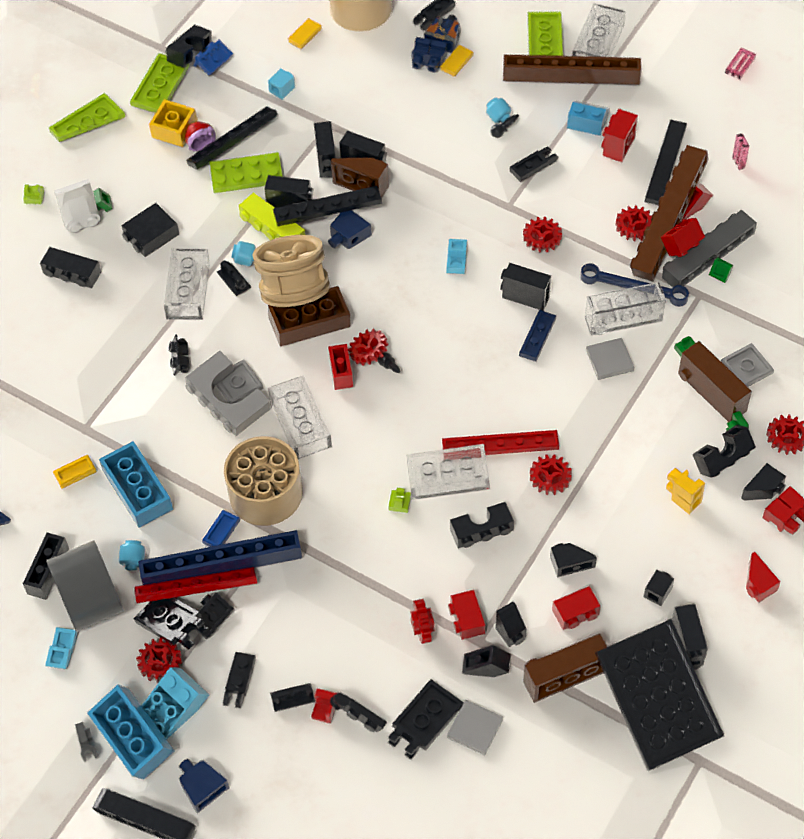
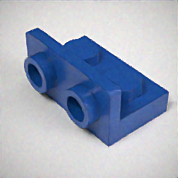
(214, 56)

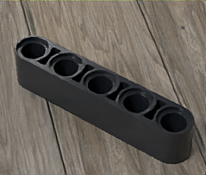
(142, 816)

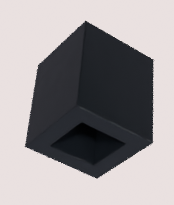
(659, 587)

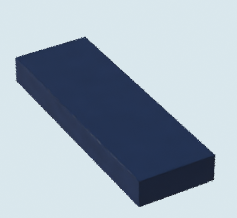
(537, 335)

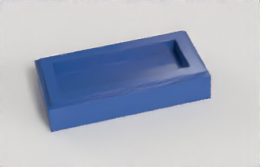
(221, 529)

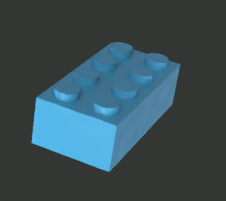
(136, 484)
(130, 732)

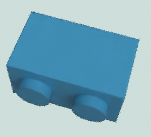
(587, 117)

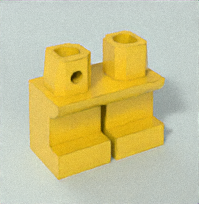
(684, 490)

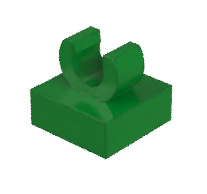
(102, 200)
(721, 270)
(684, 344)
(737, 419)

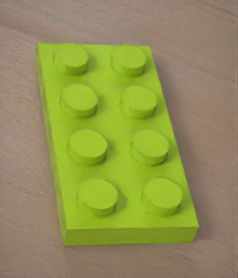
(545, 33)
(158, 84)
(244, 172)

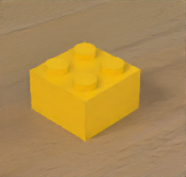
(171, 122)

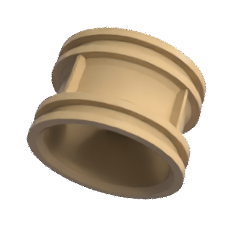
(291, 270)

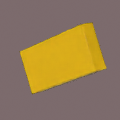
(305, 33)
(456, 60)
(74, 471)

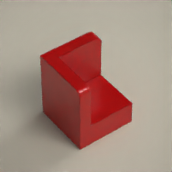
(322, 709)

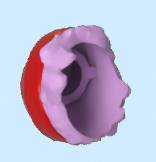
(199, 135)

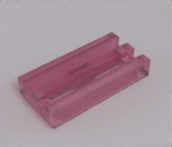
(736, 71)
(740, 151)

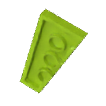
(88, 117)

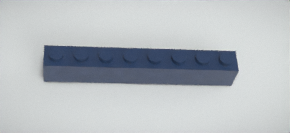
(222, 558)

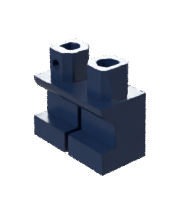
(428, 54)

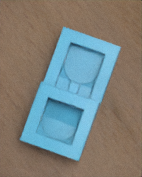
(456, 256)
(62, 648)

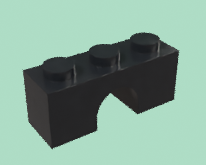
(181, 50)
(737, 445)
(467, 532)

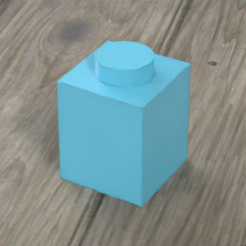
(281, 83)

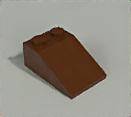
(360, 173)

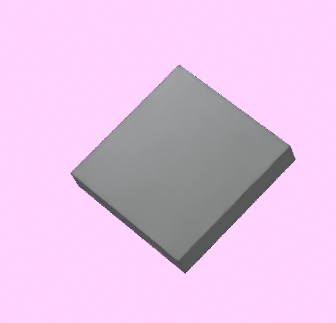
(610, 358)
(748, 365)
(239, 383)
(475, 727)

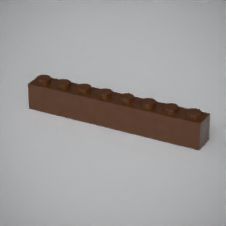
(572, 69)
(670, 211)

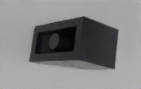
(765, 484)
(571, 559)
(510, 624)
(486, 662)

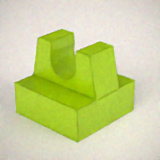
(33, 194)
(399, 500)

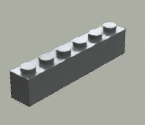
(715, 244)

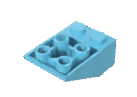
(174, 701)

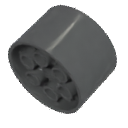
(85, 585)

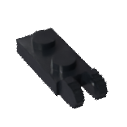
(435, 9)
(533, 163)
(239, 678)
(357, 712)

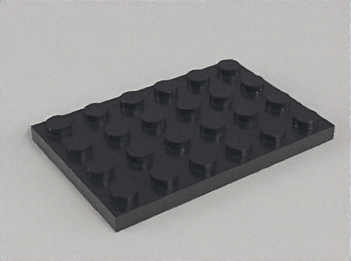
(659, 694)

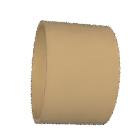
(360, 14)
(277, 459)

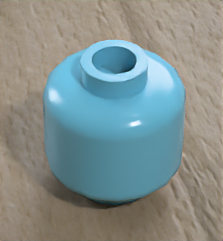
(498, 110)
(243, 253)
(131, 553)

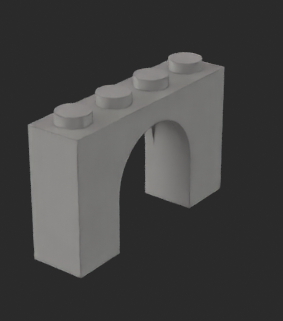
(234, 416)

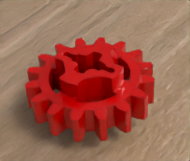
(633, 222)
(542, 234)
(368, 347)
(787, 433)
(559, 476)
(422, 621)
(163, 652)

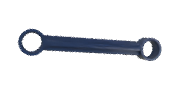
(629, 283)

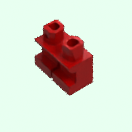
(785, 510)

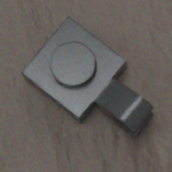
(84, 736)

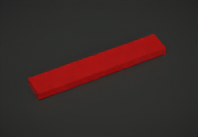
(508, 442)
(195, 585)

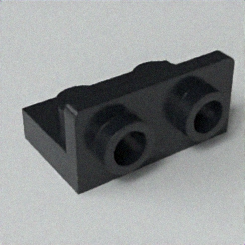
(213, 612)

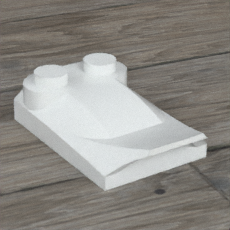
(77, 206)

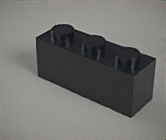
(70, 267)
(39, 577)

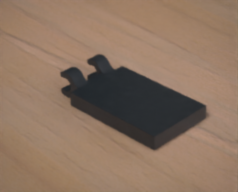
(171, 621)
(424, 718)

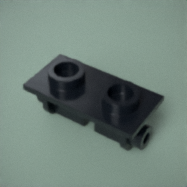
(233, 278)
(177, 349)
(292, 697)

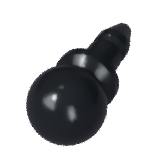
(498, 130)
(388, 362)

